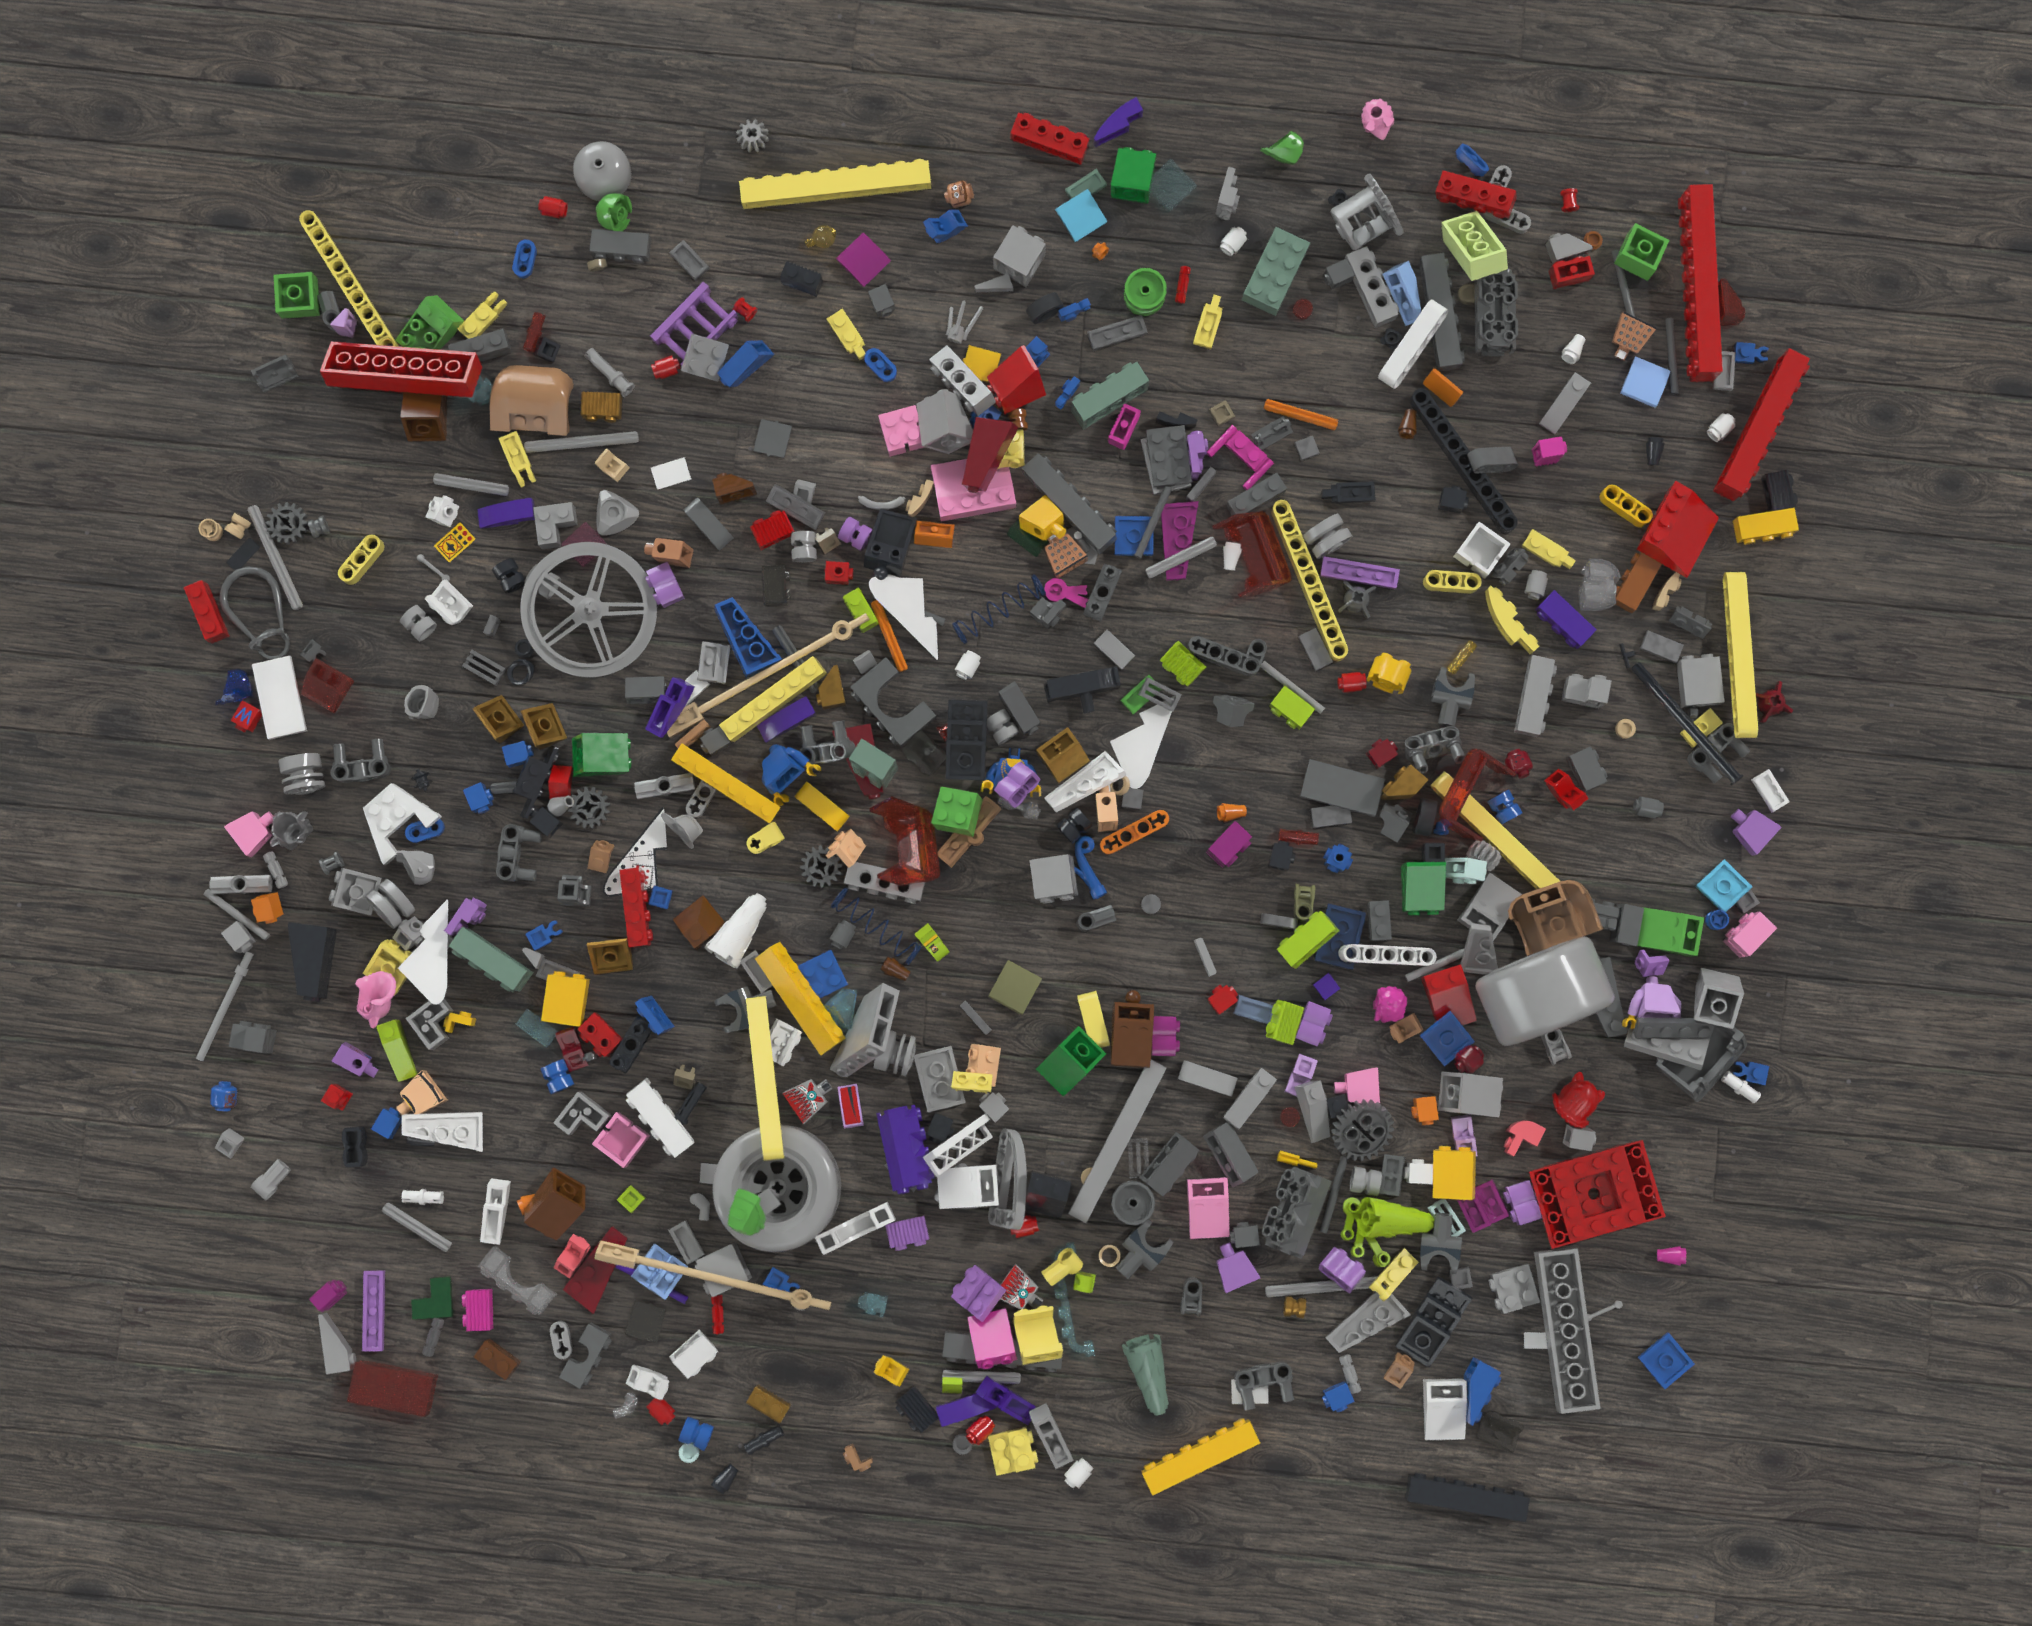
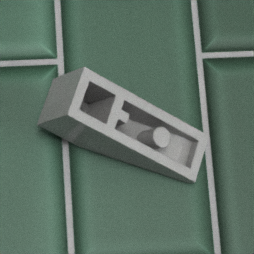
(1564, 403)
(1249, 1098)
(1314, 1109)
(336, 1350)
(1050, 1435)

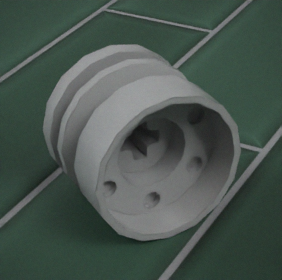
(301, 772)
(897, 1053)

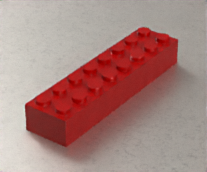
(401, 369)
(1761, 425)

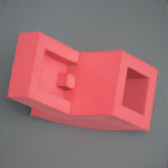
(1522, 1130)
(572, 1256)

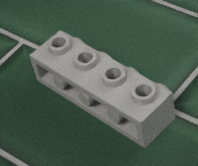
(1535, 695)

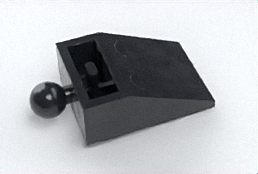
(889, 544)

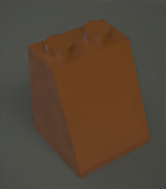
(424, 416)
(555, 1204)

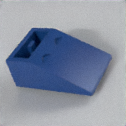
(1480, 1382)

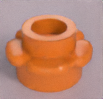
(1100, 251)

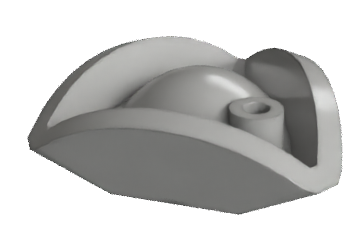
(614, 513)

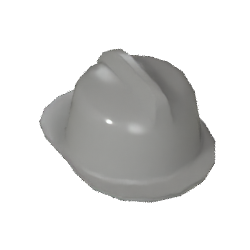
(685, 827)

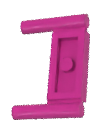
(1246, 451)

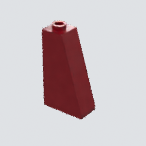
(986, 451)
(855, 735)

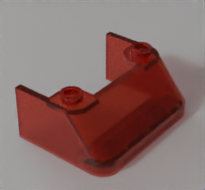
(1259, 550)
(1462, 786)
(914, 840)

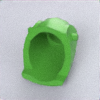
(1287, 149)
(746, 1213)

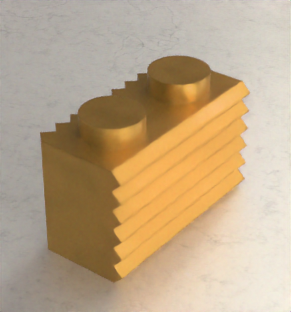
(601, 406)
(768, 1403)

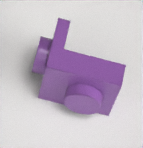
(1651, 965)

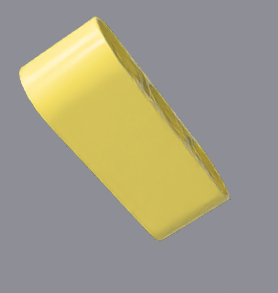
(351, 563)
(1443, 585)
(1093, 1018)

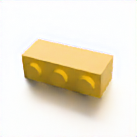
(1765, 526)

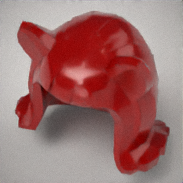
(1577, 1101)

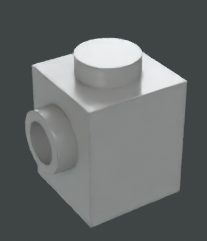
(238, 937)
(993, 1105)
(1579, 1138)

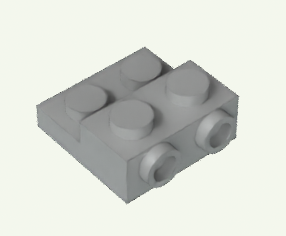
(1228, 198)
(352, 889)
(1513, 1288)

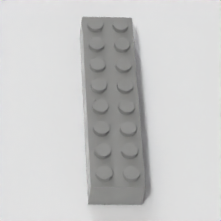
(1567, 1330)

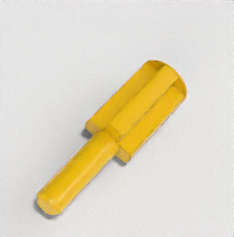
(1294, 1160)

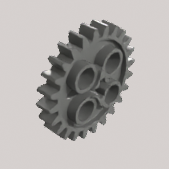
(1350, 1142)

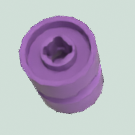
(850, 529)

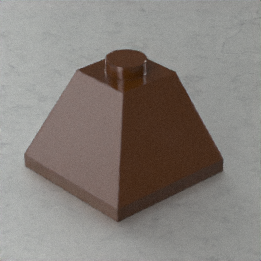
(732, 488)
(699, 922)

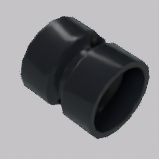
(508, 574)
(1074, 825)

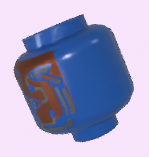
(223, 1096)

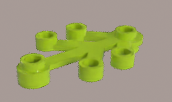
(1350, 1216)

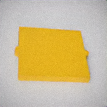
(981, 362)

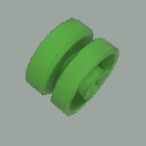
(1139, 282)

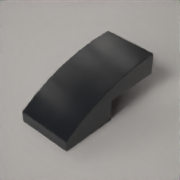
(1183, 419)

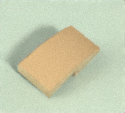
(917, 503)
(1668, 587)

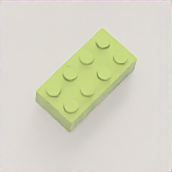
(1474, 245)

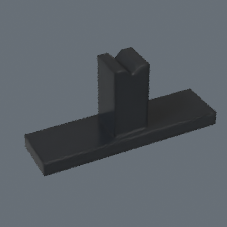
(1626, 655)

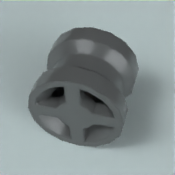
(318, 526)

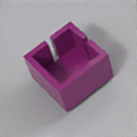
(1228, 844)

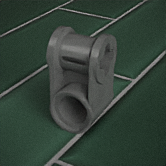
(1191, 1299)

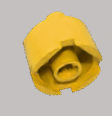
(1389, 673)

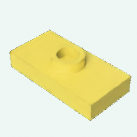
(1706, 723)

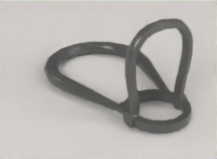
(278, 603)

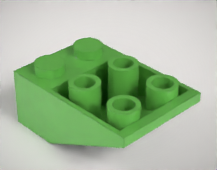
(430, 325)
(1671, 932)

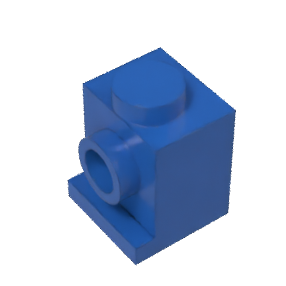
(1038, 351)

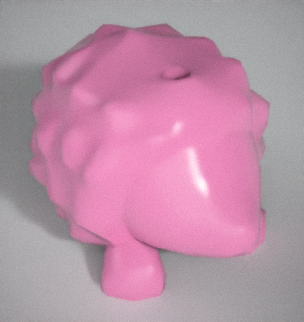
(1377, 118)

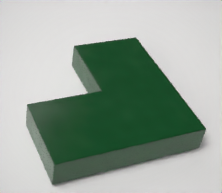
(440, 1302)

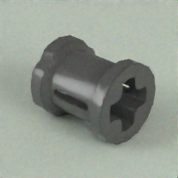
(324, 863)

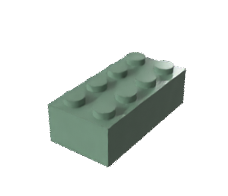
(1275, 271)
(1109, 395)
(873, 763)
(491, 959)

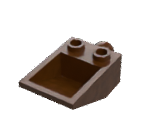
(1130, 1035)

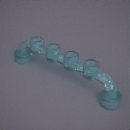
(1065, 1312)

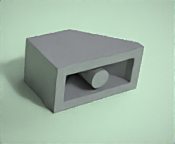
(1566, 247)

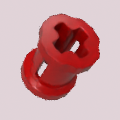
(1569, 200)
(745, 309)

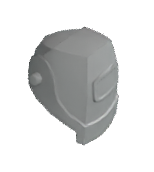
(421, 702)
(418, 865)

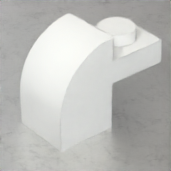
(648, 1381)

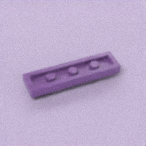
(1359, 572)
(373, 1310)

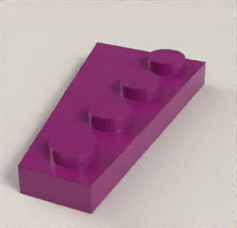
(1177, 533)

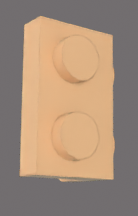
(847, 847)
(984, 1060)

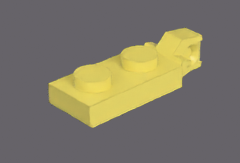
(1208, 324)
(847, 333)
(1547, 550)

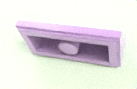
(345, 323)

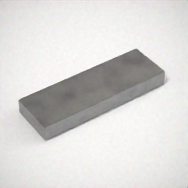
(1117, 333)
(795, 506)

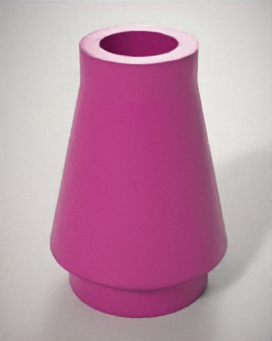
(1672, 1255)

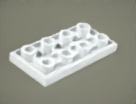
(279, 697)

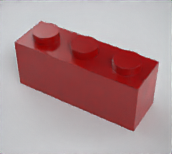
(206, 611)

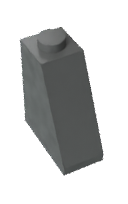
(1019, 708)

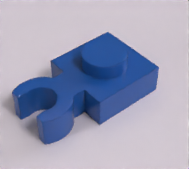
(1069, 312)
(1747, 353)
(1068, 390)
(541, 936)
(1753, 1072)
(778, 1280)

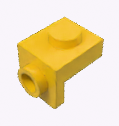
(463, 1018)
(891, 1370)

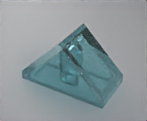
(842, 1007)

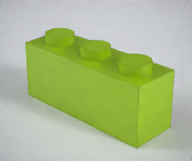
(1307, 939)

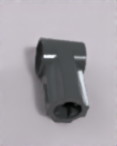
(329, 307)
(1097, 917)

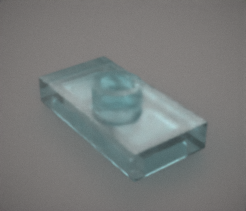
(536, 1028)

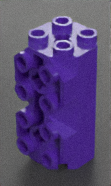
(905, 1149)

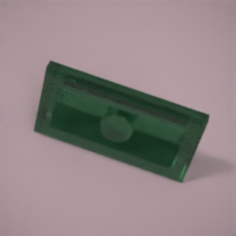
(1026, 540)

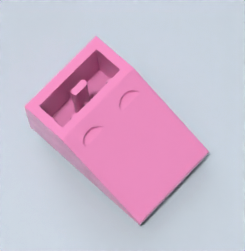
(1208, 1207)

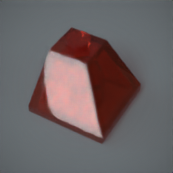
(1729, 305)

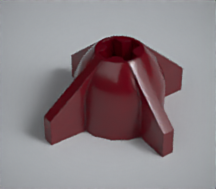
(1772, 702)

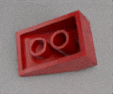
(1448, 992)

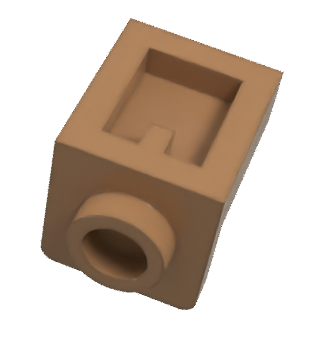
(1399, 1370)

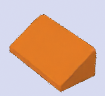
(1442, 387)
(934, 534)

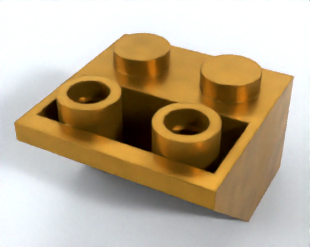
(1062, 755)
(1405, 786)

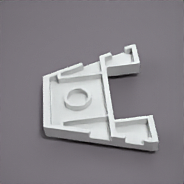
(389, 812)

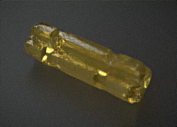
(1461, 657)

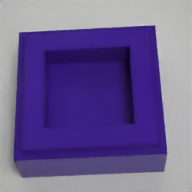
(1326, 986)

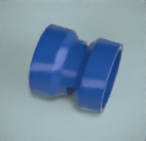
(1720, 918)

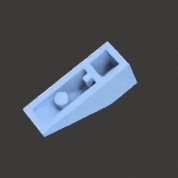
(1404, 291)

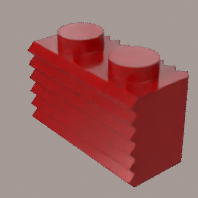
(772, 530)

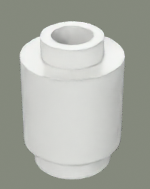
(1233, 241)
(1721, 427)
(967, 665)
(1078, 1473)

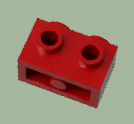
(1571, 272)
(600, 1035)

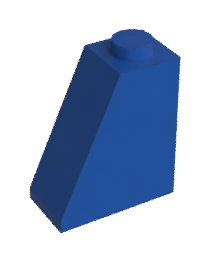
(744, 363)

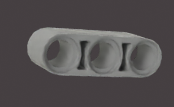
(1207, 1078)

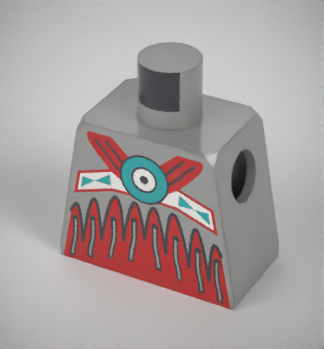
(807, 1098)
(1020, 1289)

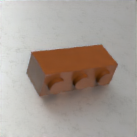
(1636, 581)

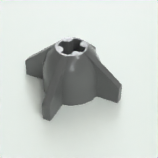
(1356, 599)

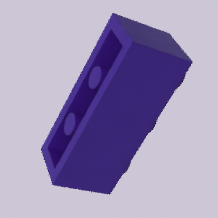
(1565, 620)

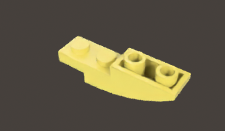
(1502, 615)

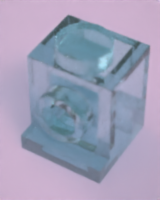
(873, 1303)

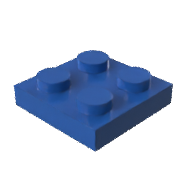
(1129, 534)
(823, 974)
(657, 1019)
(1446, 1038)
(1666, 1360)

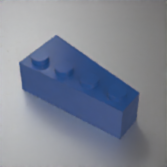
(748, 644)

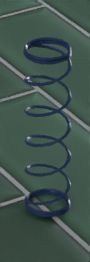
(1037, 584)
(835, 904)

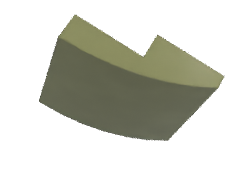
(1015, 987)

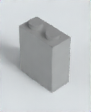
(1700, 681)

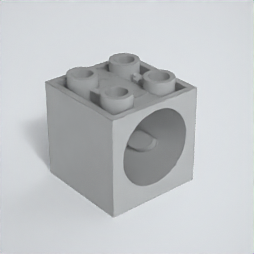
(1019, 255)
(1053, 878)
(724, 1262)

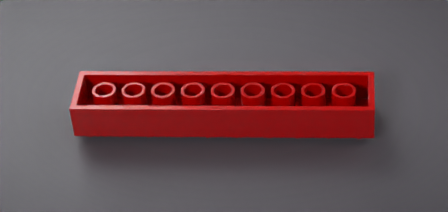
(1700, 283)

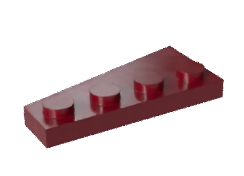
(593, 1276)

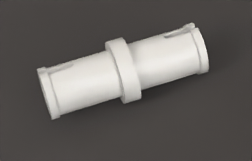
(1741, 1087)
(422, 1197)

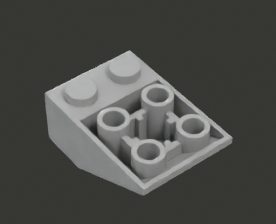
(1489, 905)

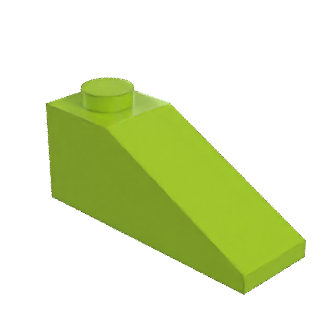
(397, 1049)

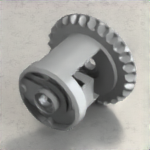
(1362, 202)

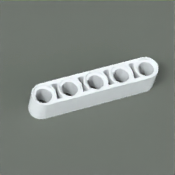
(1413, 344)
(1396, 957)

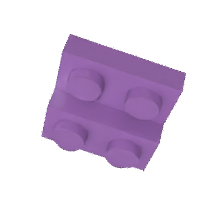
(1197, 448)
(469, 912)
(978, 1292)

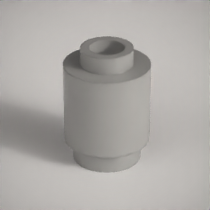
(1536, 584)

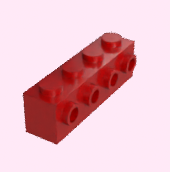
(1049, 138)
(1475, 194)
(635, 907)

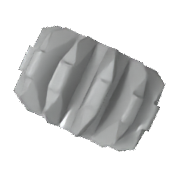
(752, 129)
(1484, 852)

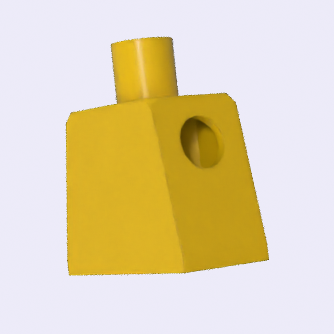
(1043, 519)

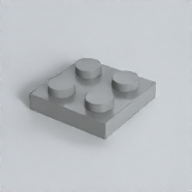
(704, 357)

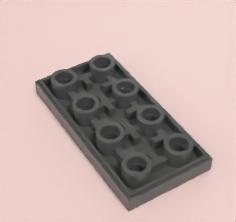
(1342, 788)

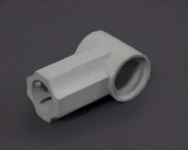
(267, 1184)

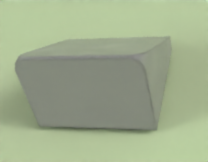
(804, 490)
(865, 662)
(534, 957)
(229, 1142)
(707, 1173)
(768, 1201)

